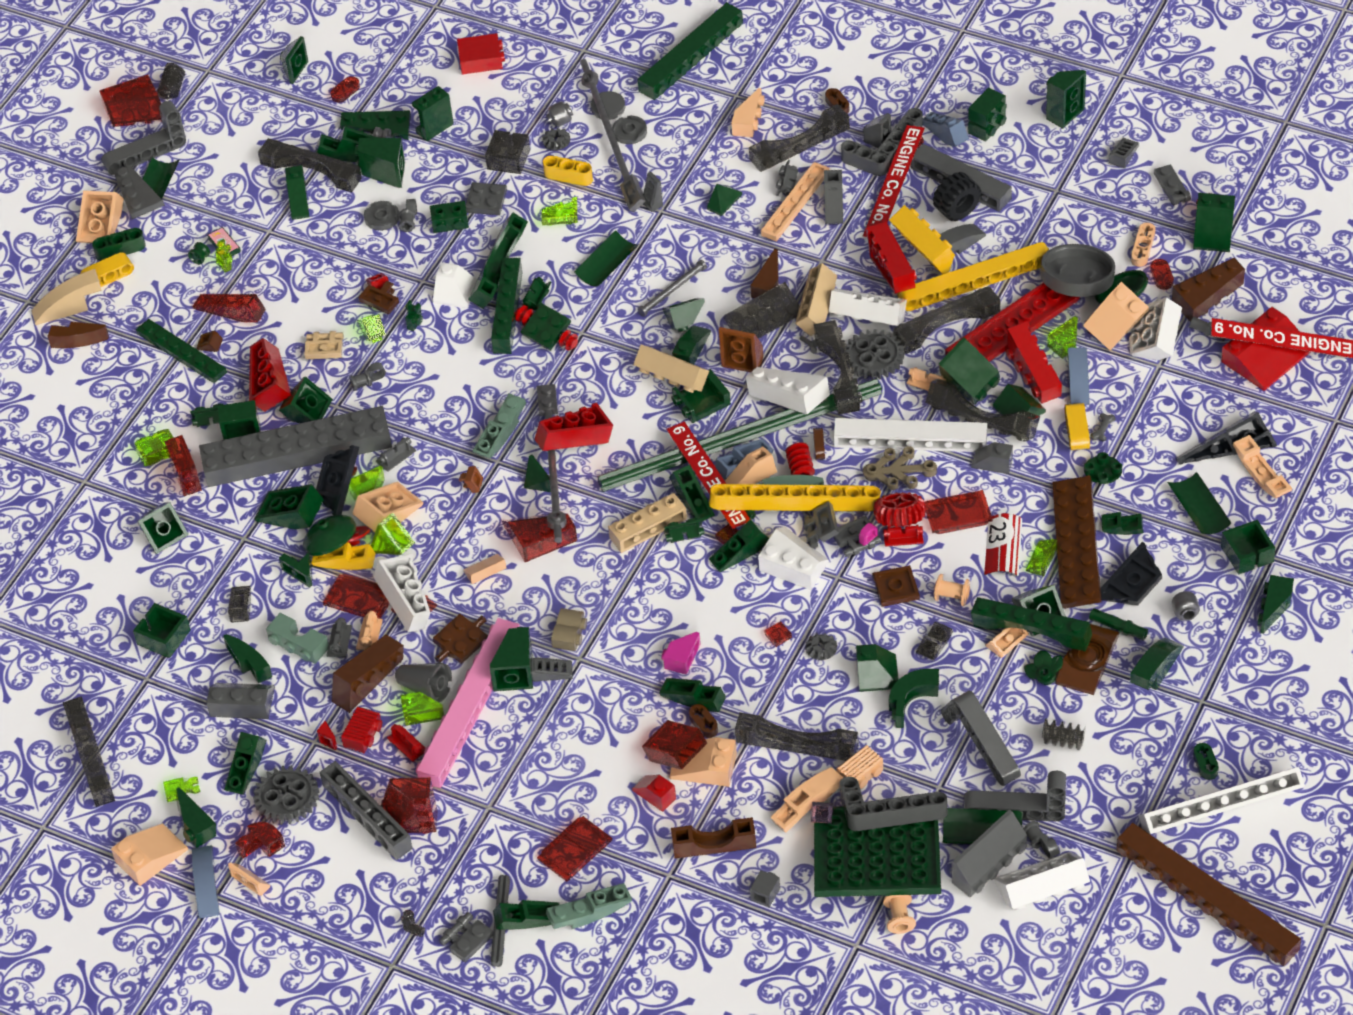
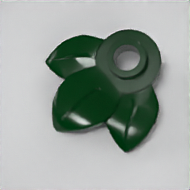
(1044, 667)

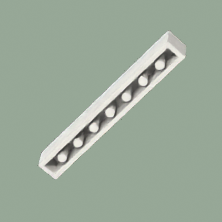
(910, 433)
(1222, 801)

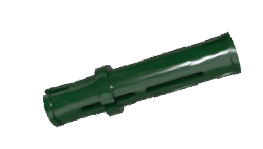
(1126, 627)

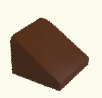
(210, 342)

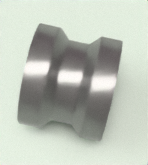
(378, 132)

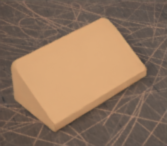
(485, 568)
(1006, 640)
(248, 878)

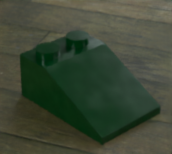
(290, 507)

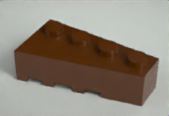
(1208, 288)
(365, 672)

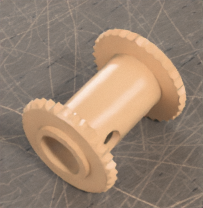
(952, 590)
(900, 920)

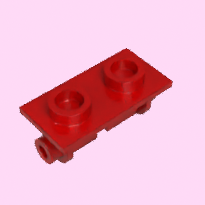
(907, 536)
(406, 742)

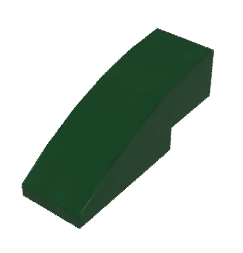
(248, 658)
(693, 692)
(522, 915)

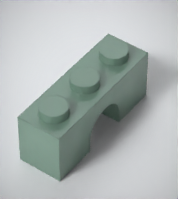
(308, 647)

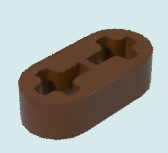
(840, 99)
(819, 443)
(706, 718)

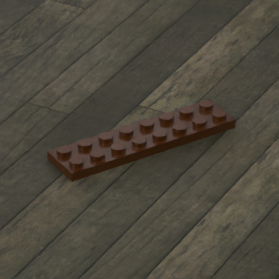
(1076, 542)

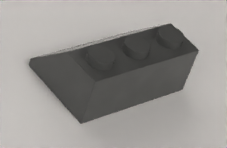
(240, 700)

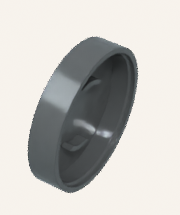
(1077, 270)

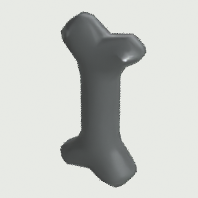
(1106, 420)

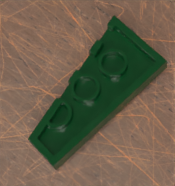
(367, 121)

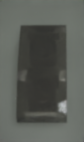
(935, 641)

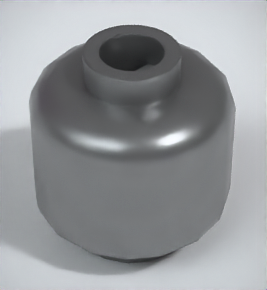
(559, 113)
(1185, 605)

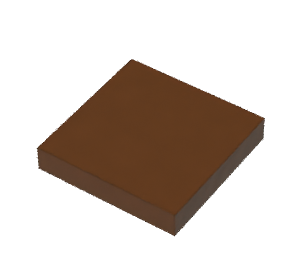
(895, 586)

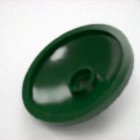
(1133, 279)
(329, 534)

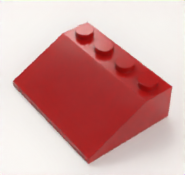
(1262, 362)

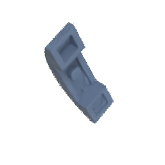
(205, 882)

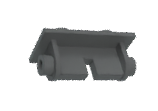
(788, 174)
(396, 455)
(339, 639)

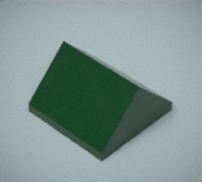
(1016, 399)

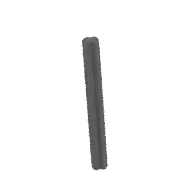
(499, 935)

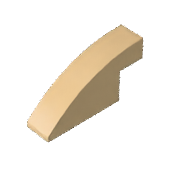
(66, 298)

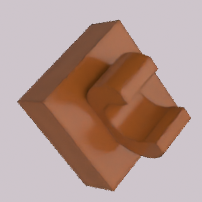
(472, 479)

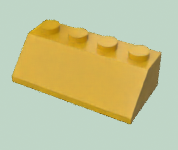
(923, 239)

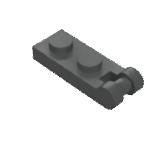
(1172, 185)

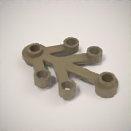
(877, 471)

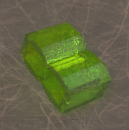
(153, 448)

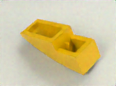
(347, 558)

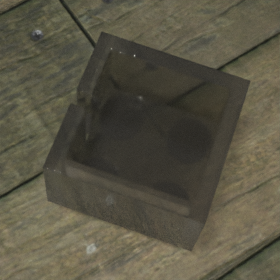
(507, 152)

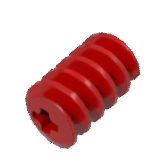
(799, 459)

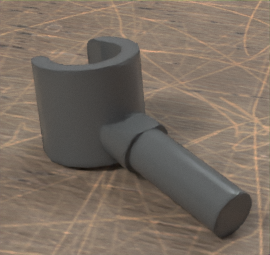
(812, 344)

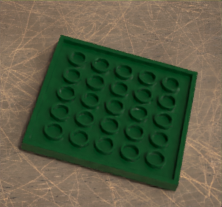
(876, 860)

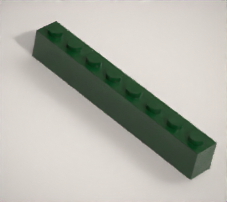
(690, 51)

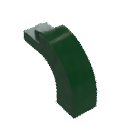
(911, 686)

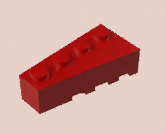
(1032, 363)
(267, 376)
(574, 429)

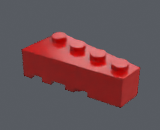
(889, 258)

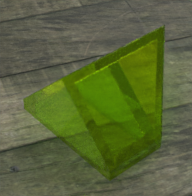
(391, 537)

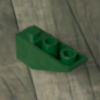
(740, 546)
(1277, 601)
(245, 762)

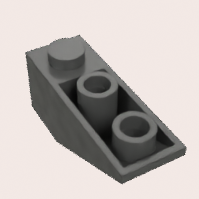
(833, 196)

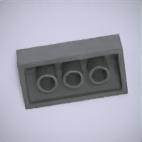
(989, 854)

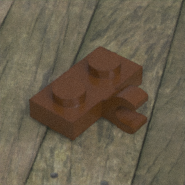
(380, 299)

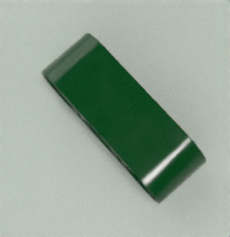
(125, 242)

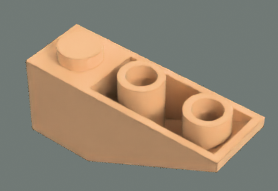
(746, 115)
(753, 468)

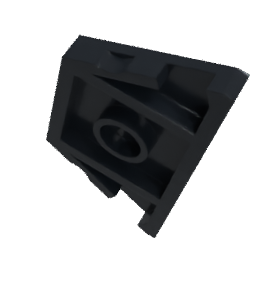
(336, 478)
(1132, 579)

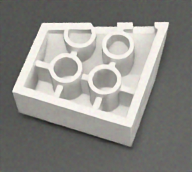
(1156, 331)
(791, 559)

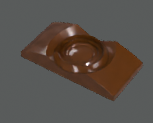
(1085, 668)

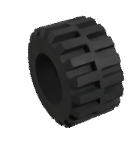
(957, 196)

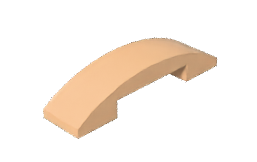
(1259, 469)

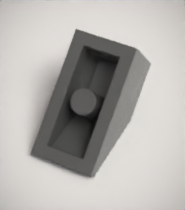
(877, 130)
(994, 457)

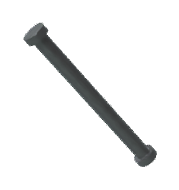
(643, 310)

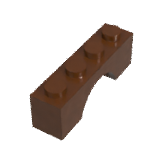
(734, 837)

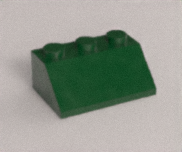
(1065, 96)

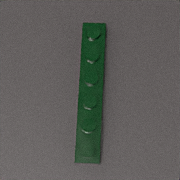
(181, 351)

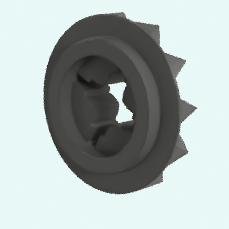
(561, 142)
(816, 651)

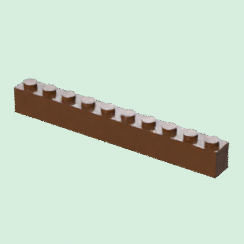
(1208, 894)

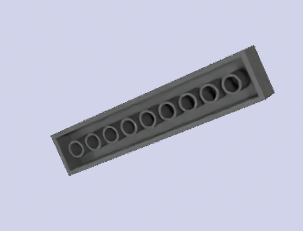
(293, 446)

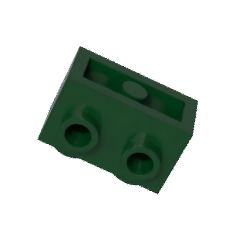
(449, 216)

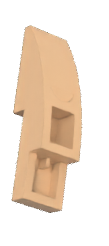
(800, 800)

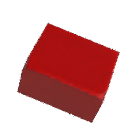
(377, 280)
(326, 736)

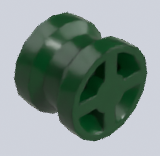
(199, 253)

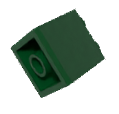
(382, 159)
(1214, 222)
(969, 371)
(512, 662)

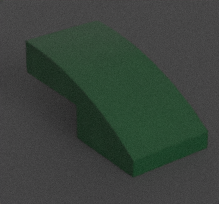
(1123, 525)

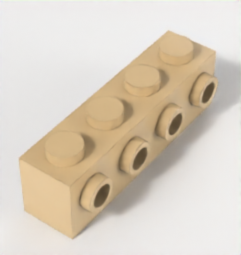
(816, 298)
(671, 368)
(646, 522)

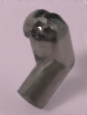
(409, 924)

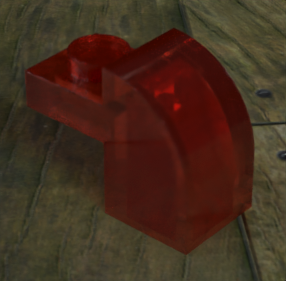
(262, 836)

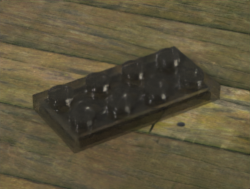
(764, 312)

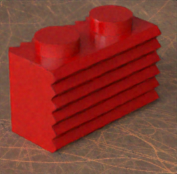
(361, 729)

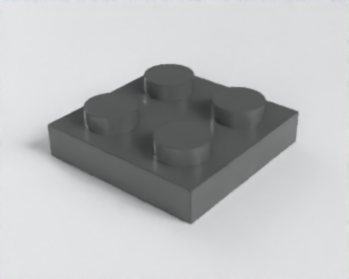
(486, 198)

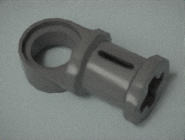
(407, 216)
(368, 376)
(1041, 840)

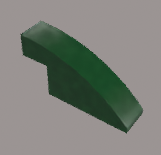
(343, 147)
(1155, 663)

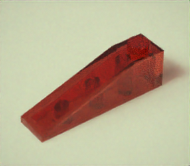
(232, 306)

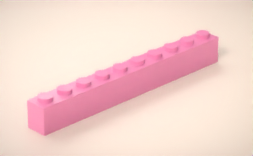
(463, 710)

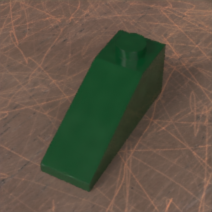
(297, 192)
(691, 344)
(691, 493)
(196, 824)

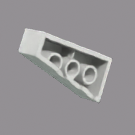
(867, 306)
(788, 389)
(403, 590)

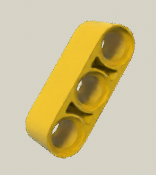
(567, 170)
(111, 268)
(1077, 426)

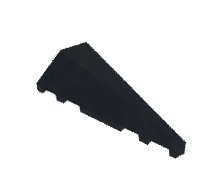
(1222, 442)

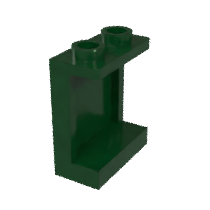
(434, 113)
(702, 404)

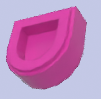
(867, 534)

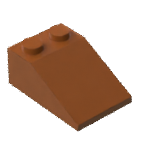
(740, 350)

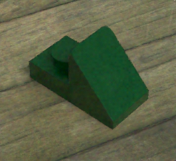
(299, 570)

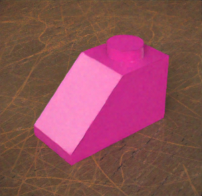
(681, 653)

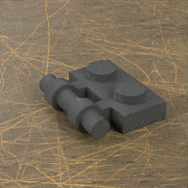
(826, 525)
(849, 535)
(470, 941)

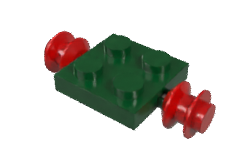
(546, 327)

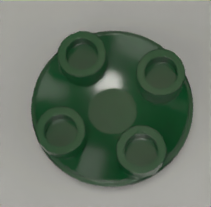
(1103, 468)

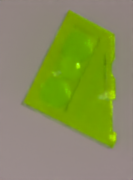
(561, 213)

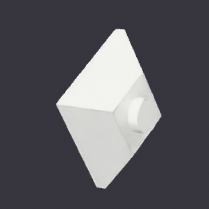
(453, 286)

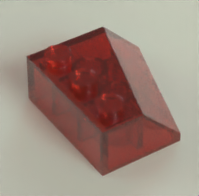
(131, 102)
(534, 536)
(411, 804)

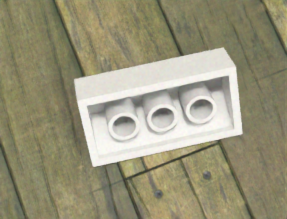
(1042, 880)

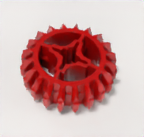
(899, 509)

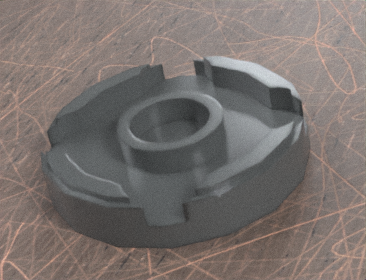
(613, 104)
(630, 129)
(381, 215)

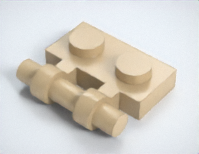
(324, 345)

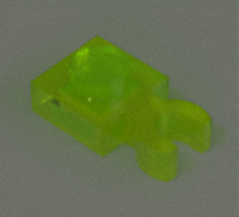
(223, 257)
(187, 786)

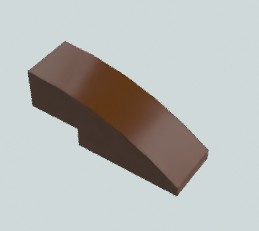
(77, 335)

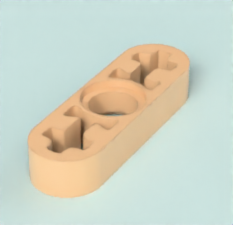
(1141, 238)

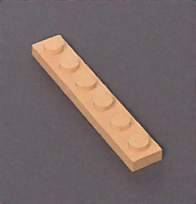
(794, 202)

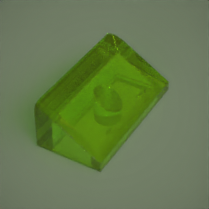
(1042, 557)

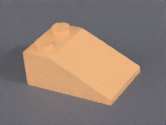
(98, 215)
(1116, 316)
(379, 503)
(711, 765)
(147, 852)

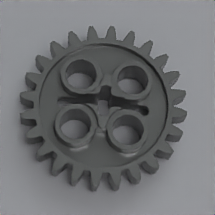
(875, 354)
(286, 794)

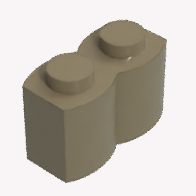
(568, 629)

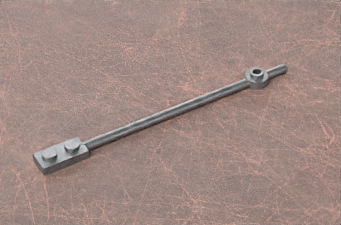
(630, 187)
(547, 407)

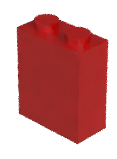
(480, 53)

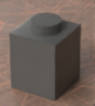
(765, 888)

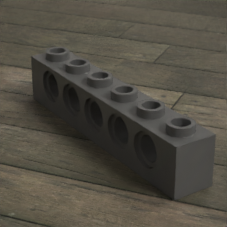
(366, 810)

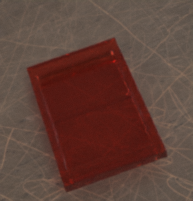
(958, 512)
(356, 596)
(574, 848)

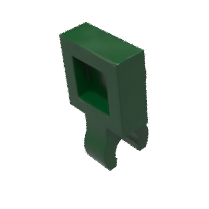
(414, 316)

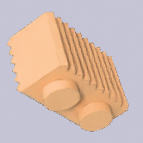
(862, 766)

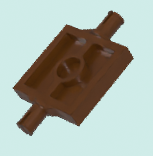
(460, 638)

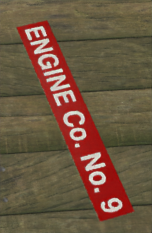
(895, 176)
(1282, 338)
(703, 467)

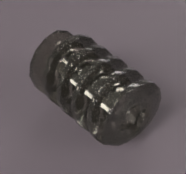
(171, 81)
(1063, 734)

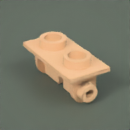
(921, 379)
(369, 631)

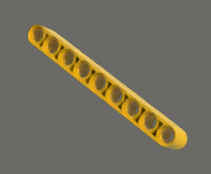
(974, 276)
(792, 497)

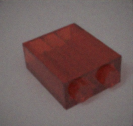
(183, 465)
(674, 744)

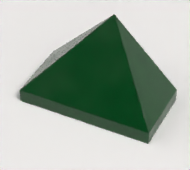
(722, 199)
(536, 477)

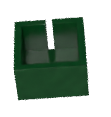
(987, 114)
(238, 419)
(1247, 547)
(166, 630)

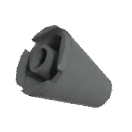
(426, 678)

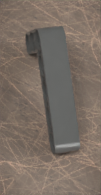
(151, 146)
(879, 161)
(984, 735)
(1033, 805)
(889, 811)

